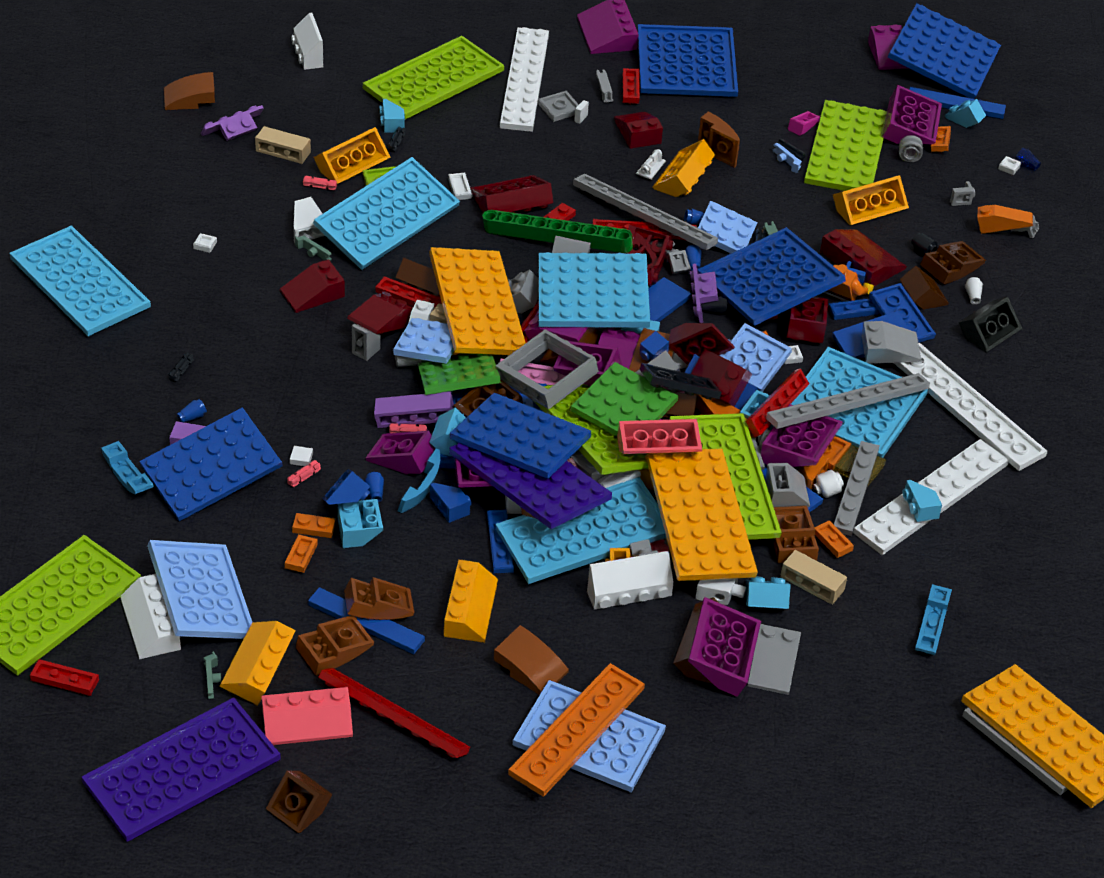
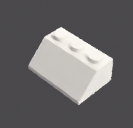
(308, 43)

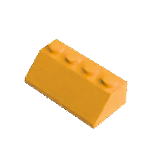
(352, 156)
(685, 169)
(871, 200)
(470, 602)
(257, 660)

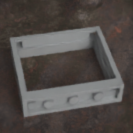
(545, 340)

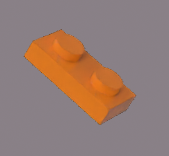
(942, 139)
(313, 525)
(833, 539)
(301, 553)

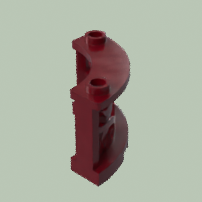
(652, 250)

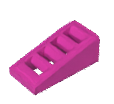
(803, 122)

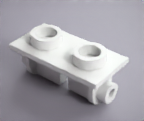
(651, 165)

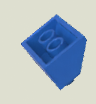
(347, 489)

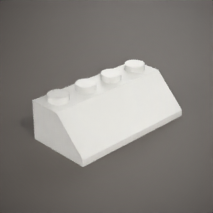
(630, 580)
(149, 618)

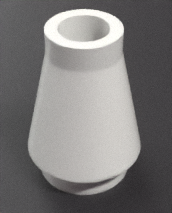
(974, 289)

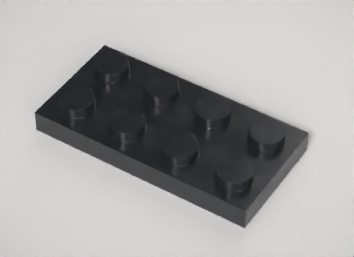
(678, 380)

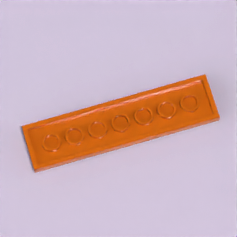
(576, 730)

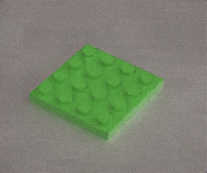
(459, 373)
(622, 397)

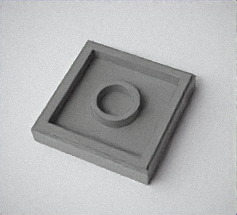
(558, 105)

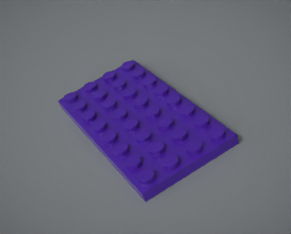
(549, 500)
(180, 769)

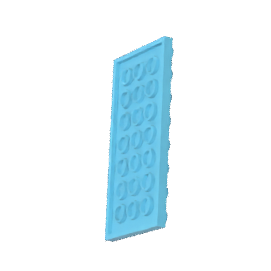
(386, 213)
(80, 280)
(545, 552)

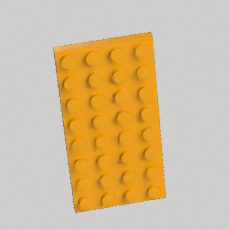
(477, 301)
(701, 515)
(1043, 730)

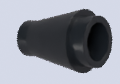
(716, 306)

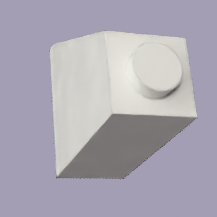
(304, 215)

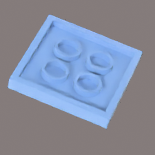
(728, 226)
(425, 341)
(758, 355)

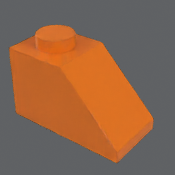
(811, 472)

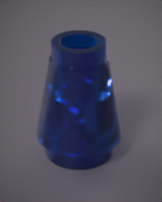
(1028, 159)

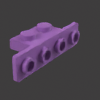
(236, 125)
(704, 288)

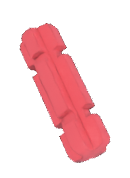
(320, 183)
(395, 428)
(303, 473)

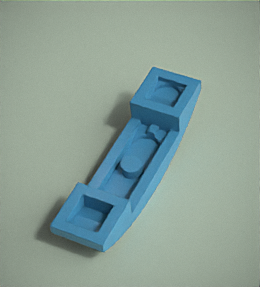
(124, 469)
(415, 496)
(933, 619)

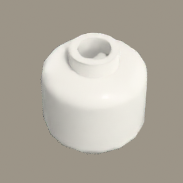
(828, 483)

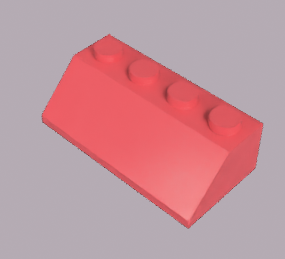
(659, 436)
(307, 716)

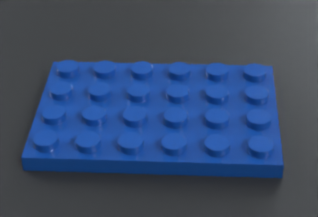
(520, 435)
(210, 464)

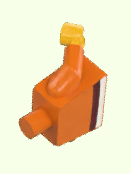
(851, 288)

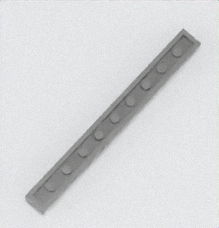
(645, 211)
(847, 400)

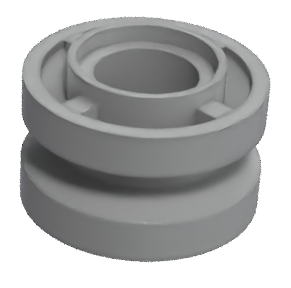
(910, 148)

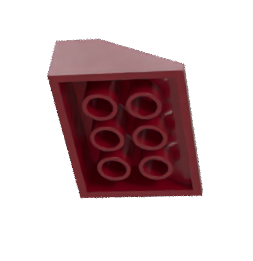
(514, 194)
(864, 254)

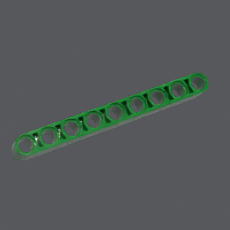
(547, 229)

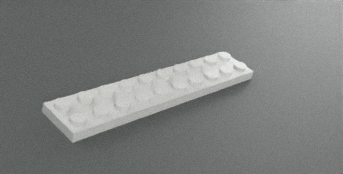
(524, 79)
(975, 411)
(951, 483)

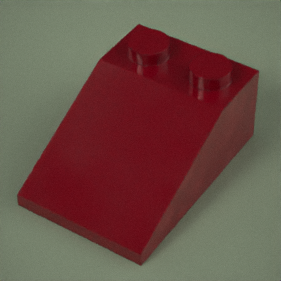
(640, 129)
(314, 287)
(382, 313)
(808, 320)
(695, 337)
(726, 375)

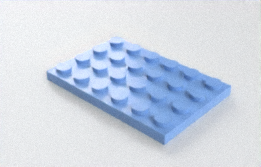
(200, 589)
(615, 756)

